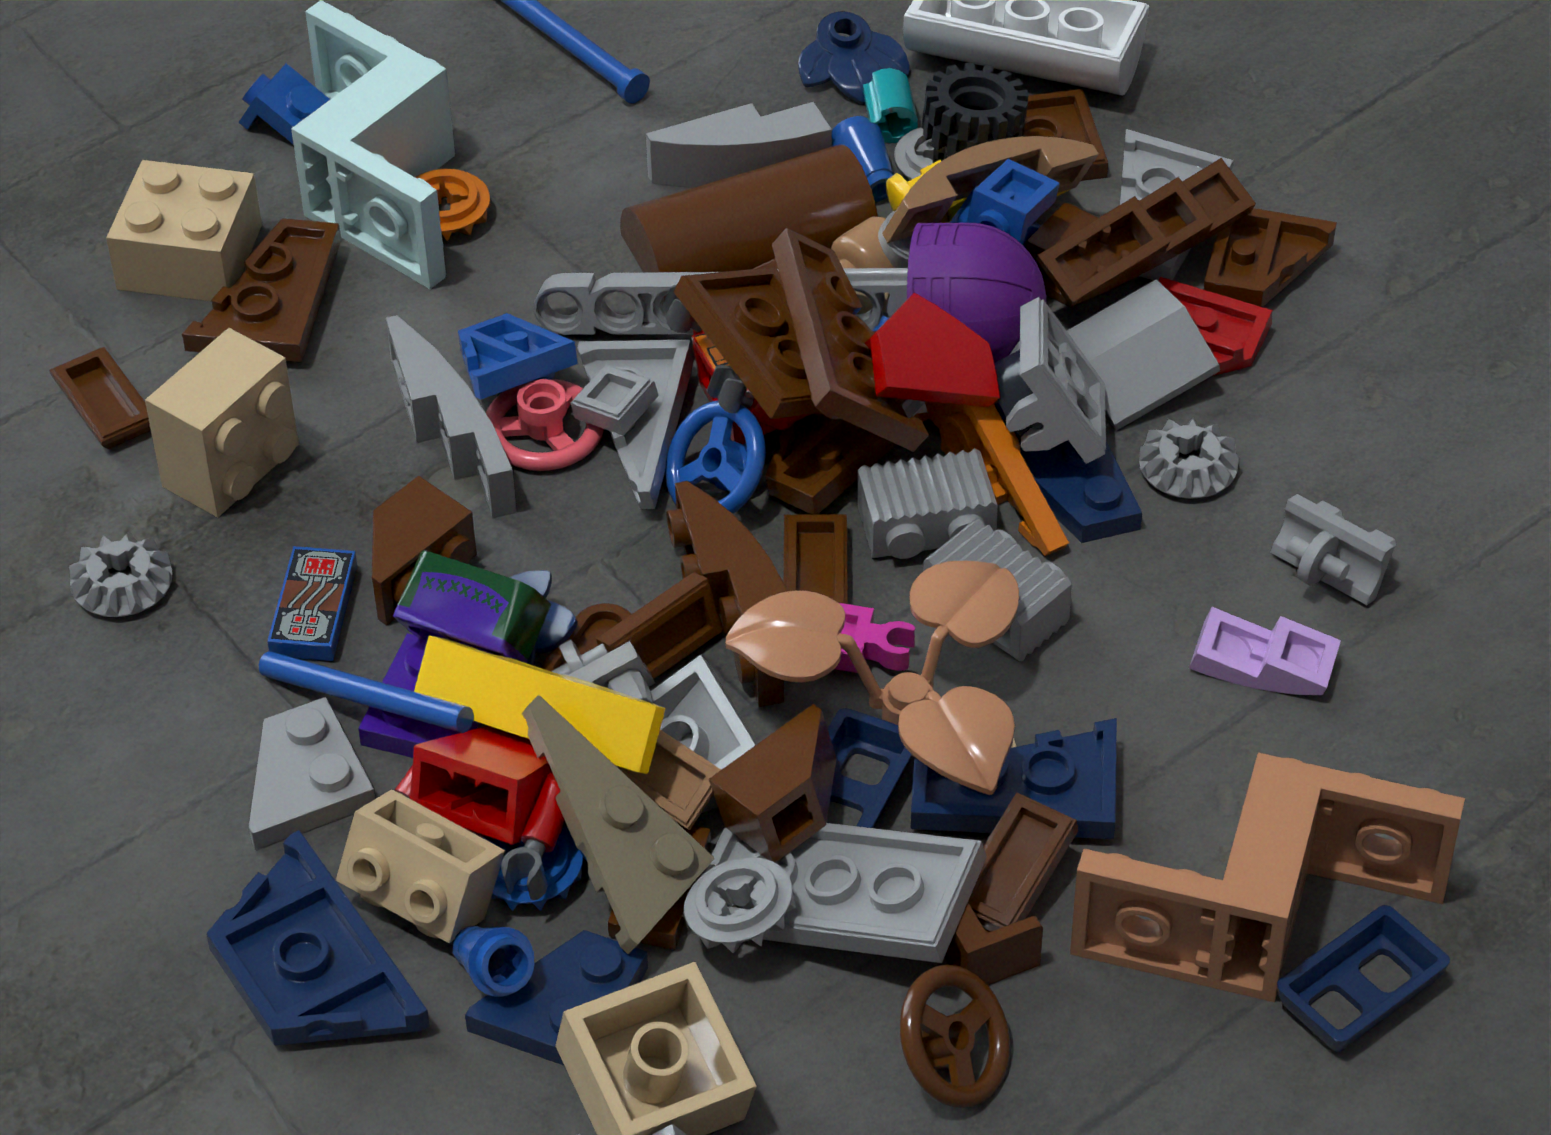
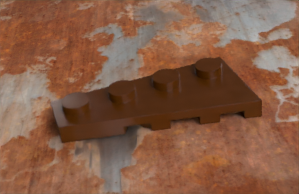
(833, 342)

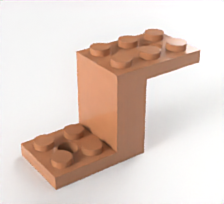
(1240, 927)

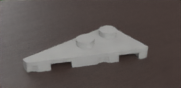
(647, 442)

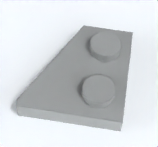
(304, 774)

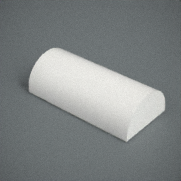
(1055, 40)

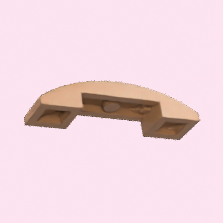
(958, 175)

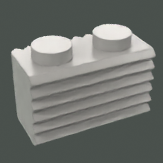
(923, 502)
(1042, 586)

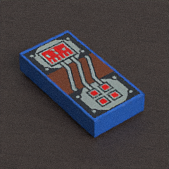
(313, 603)

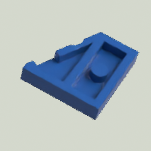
(512, 353)

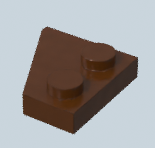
(1265, 254)

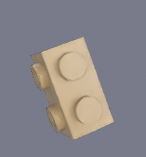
(419, 865)

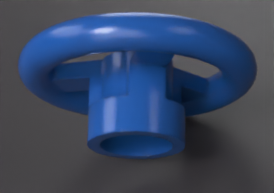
(722, 461)

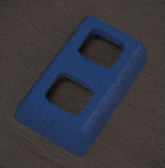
(875, 738)
(1337, 970)

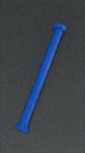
(630, 84)

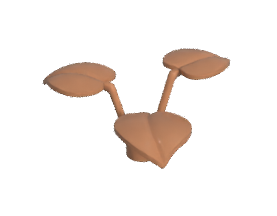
(957, 734)

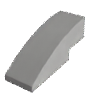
(733, 144)

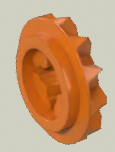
(467, 199)

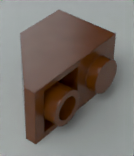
(413, 522)
(779, 787)

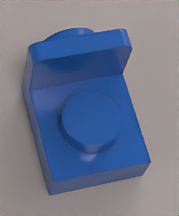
(1012, 199)

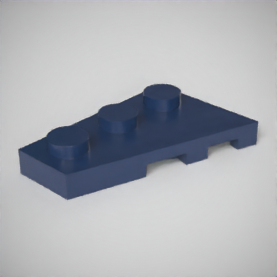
(1060, 772)

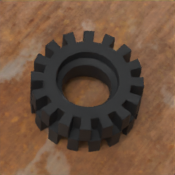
(972, 108)

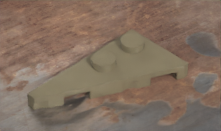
(628, 840)

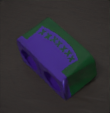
(471, 607)

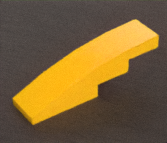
(502, 688)

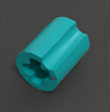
(890, 104)

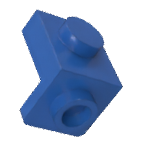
(281, 101)

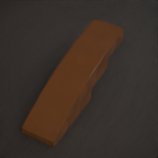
(1146, 232)

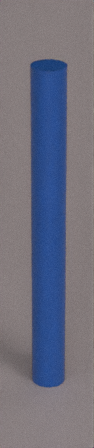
(366, 692)

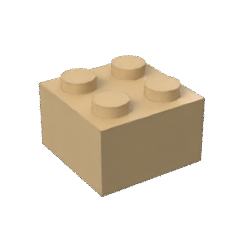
(184, 230)
(222, 422)
(656, 1058)

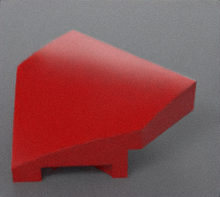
(1228, 325)
(932, 358)

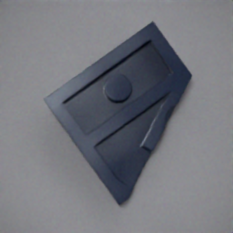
(563, 979)

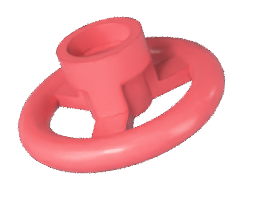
(540, 415)

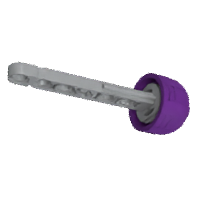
(960, 267)

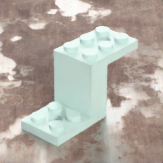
(372, 140)

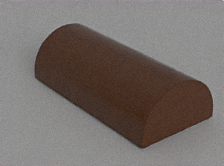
(739, 217)

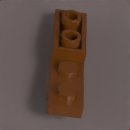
(735, 567)

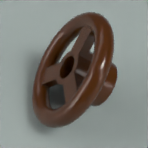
(942, 1041)

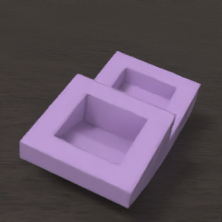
(1279, 660)

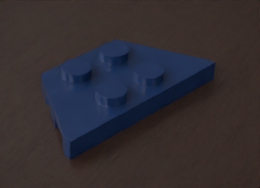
(310, 957)

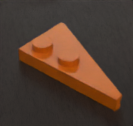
(1011, 480)

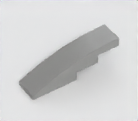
(446, 408)

